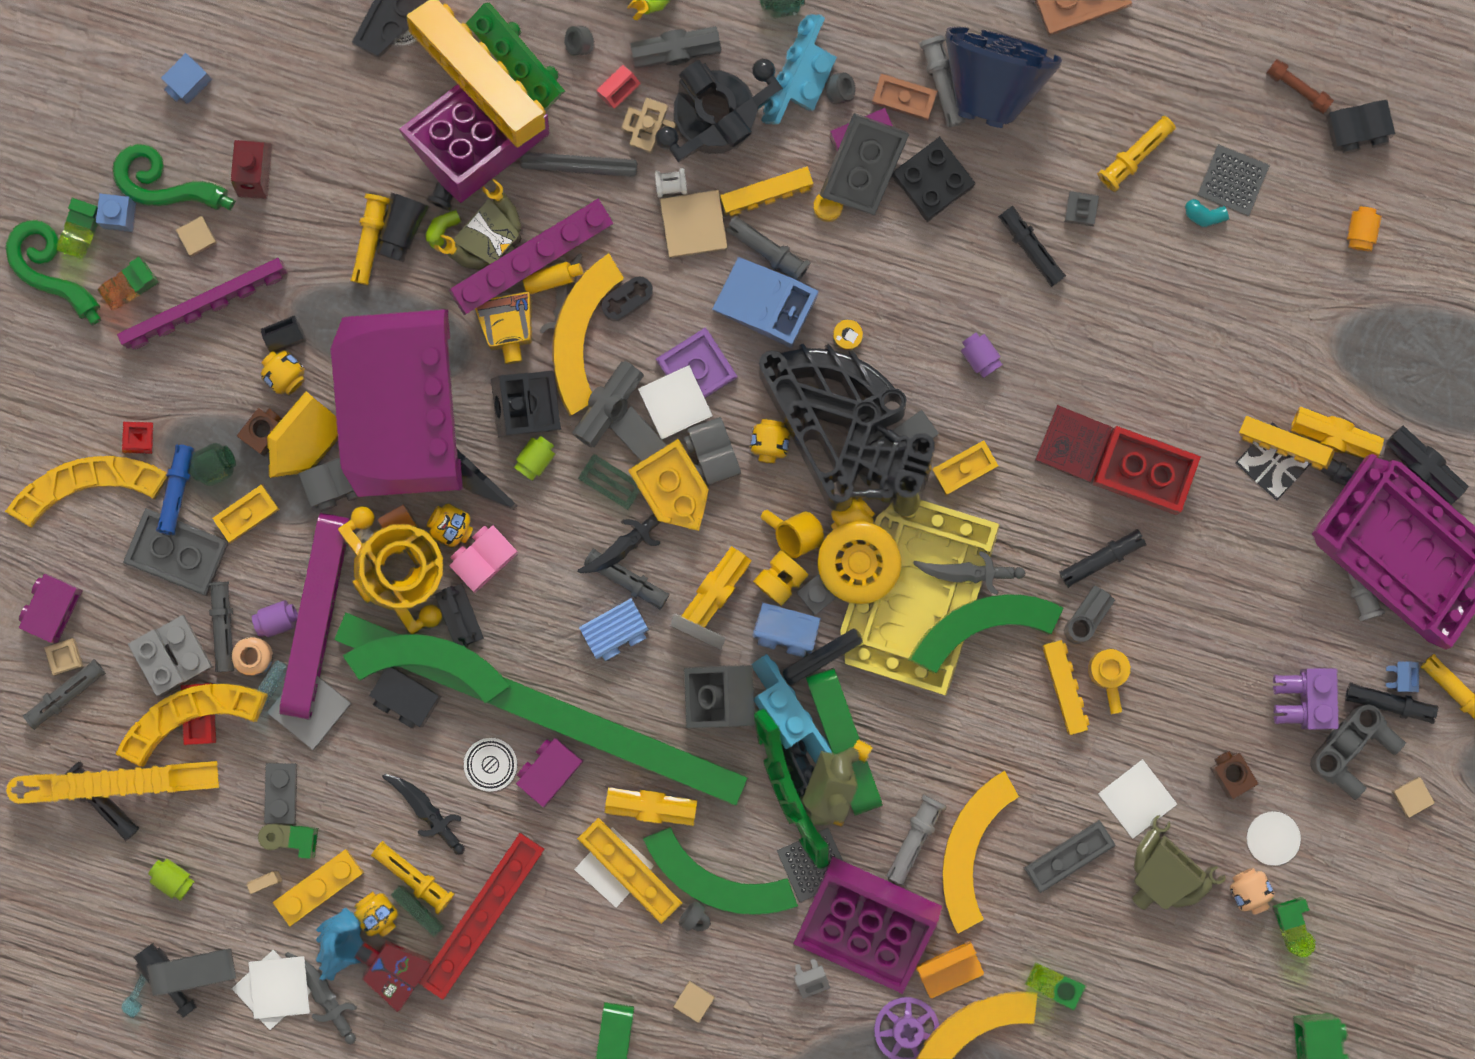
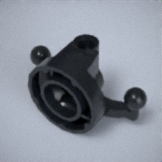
(698, 127)

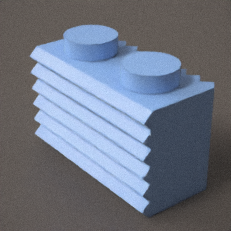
(614, 630)

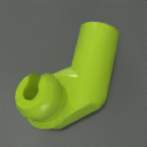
(439, 225)

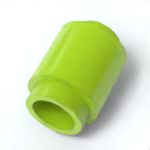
(534, 457)
(170, 879)

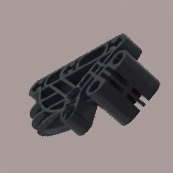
(897, 469)

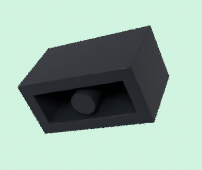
(404, 697)

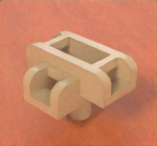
(646, 122)

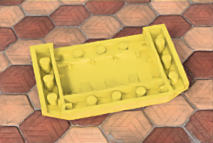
(918, 600)

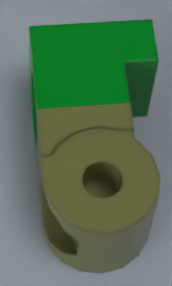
(289, 836)

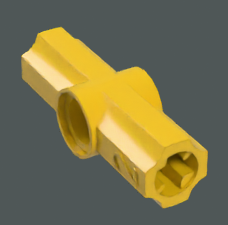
(1336, 433)
(717, 587)
(650, 806)

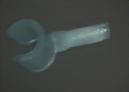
(131, 1005)

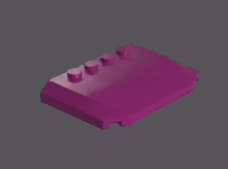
(395, 403)
(1404, 548)

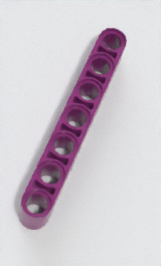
(314, 617)

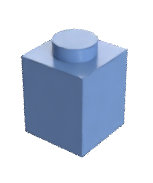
(185, 79)
(116, 212)

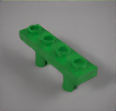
(506, 46)

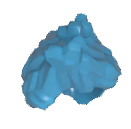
(338, 943)

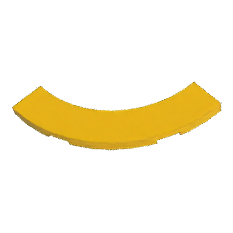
(571, 330)
(81, 475)
(183, 707)
(962, 848)
(976, 1020)

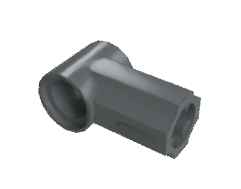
(1090, 614)

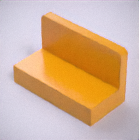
(950, 969)

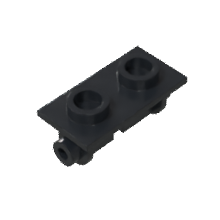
(459, 615)
(802, 769)

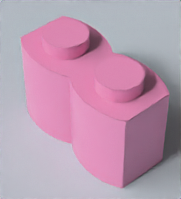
(483, 558)

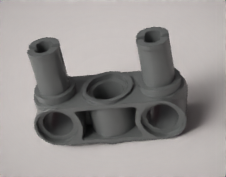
(1347, 742)

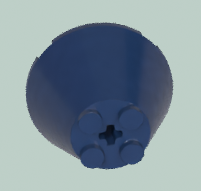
(996, 74)

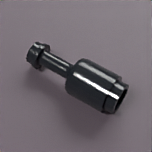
(154, 955)

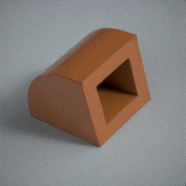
(398, 516)

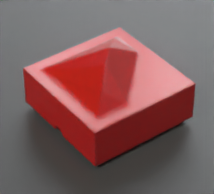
(137, 437)

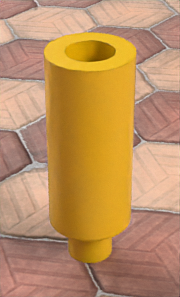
(552, 277)

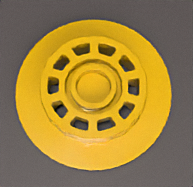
(859, 562)

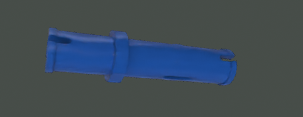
(178, 476)

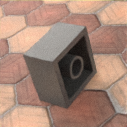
(719, 696)

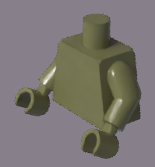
(1168, 873)

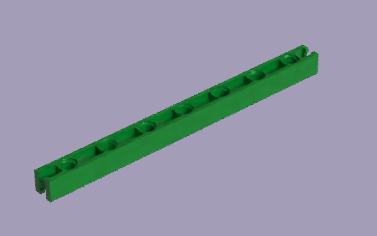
(575, 723)

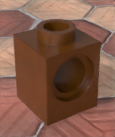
(248, 432)
(1242, 784)

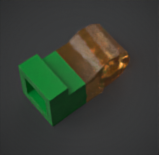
(128, 284)

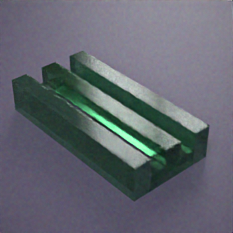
(589, 469)
(417, 910)

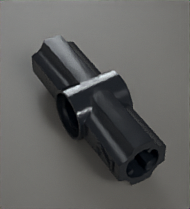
(1426, 464)

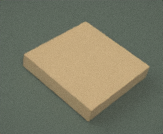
(693, 224)

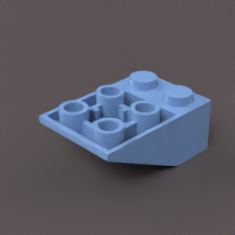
(766, 301)
(786, 629)

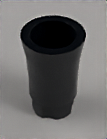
(400, 226)

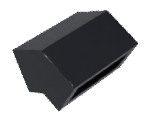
(283, 334)

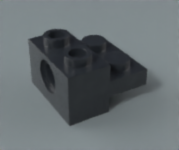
(525, 403)

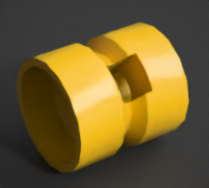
(773, 586)

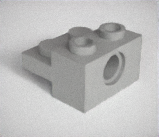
(158, 663)

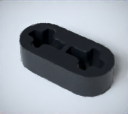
(623, 293)

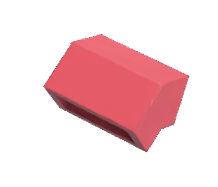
(614, 83)

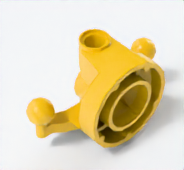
(402, 593)

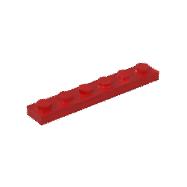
(481, 916)

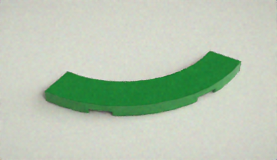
(980, 615)
(429, 652)
(790, 803)
(712, 889)

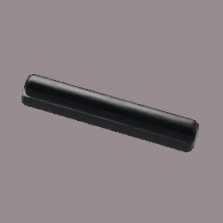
(822, 656)

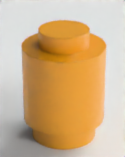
(1364, 229)

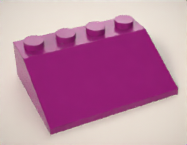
(462, 143)
(868, 925)

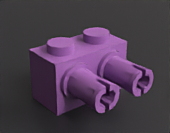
(1318, 698)

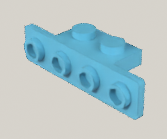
(803, 72)
(786, 711)

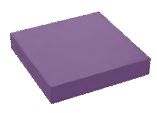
(704, 359)

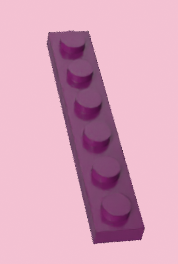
(530, 256)
(192, 309)

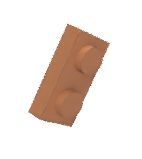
(904, 97)

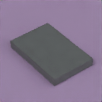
(864, 164)
(184, 558)

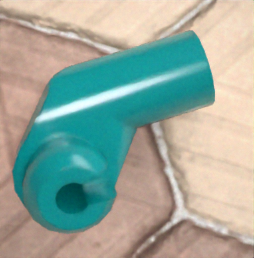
(1204, 217)

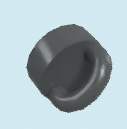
(579, 40)
(840, 88)
(692, 915)

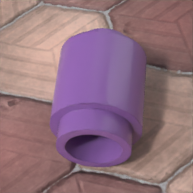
(981, 354)
(275, 619)

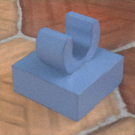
(1407, 676)

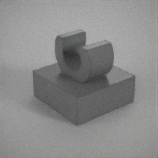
(1081, 208)

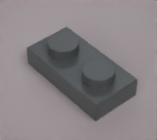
(280, 793)

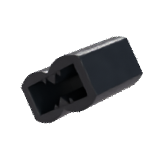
(1361, 126)

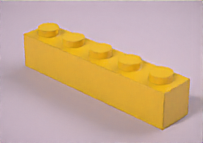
(767, 191)
(1286, 443)
(1065, 687)

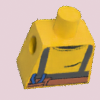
(507, 324)

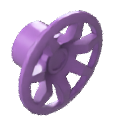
(906, 1029)

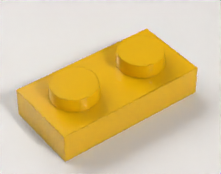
(965, 467)
(245, 513)

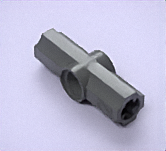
(675, 47)
(607, 404)

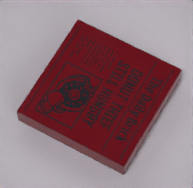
(1073, 443)

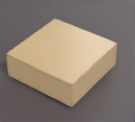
(196, 236)
(63, 657)
(1413, 797)
(264, 881)
(694, 1001)

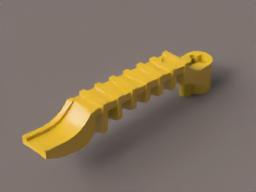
(119, 782)

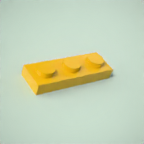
(318, 887)

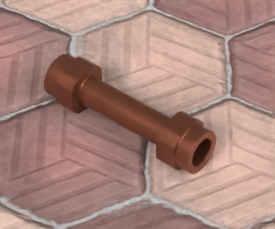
(1320, 101)

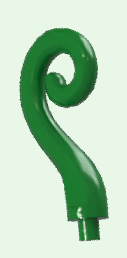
(200, 191)
(77, 296)

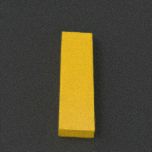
(629, 870)

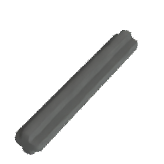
(579, 164)

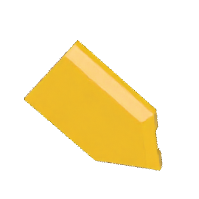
(301, 437)
(672, 486)

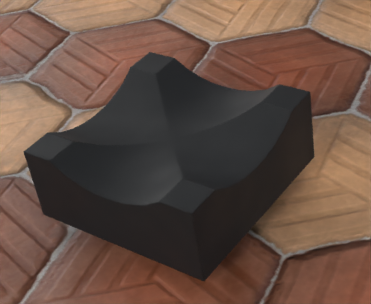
(933, 179)

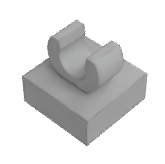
(811, 981)

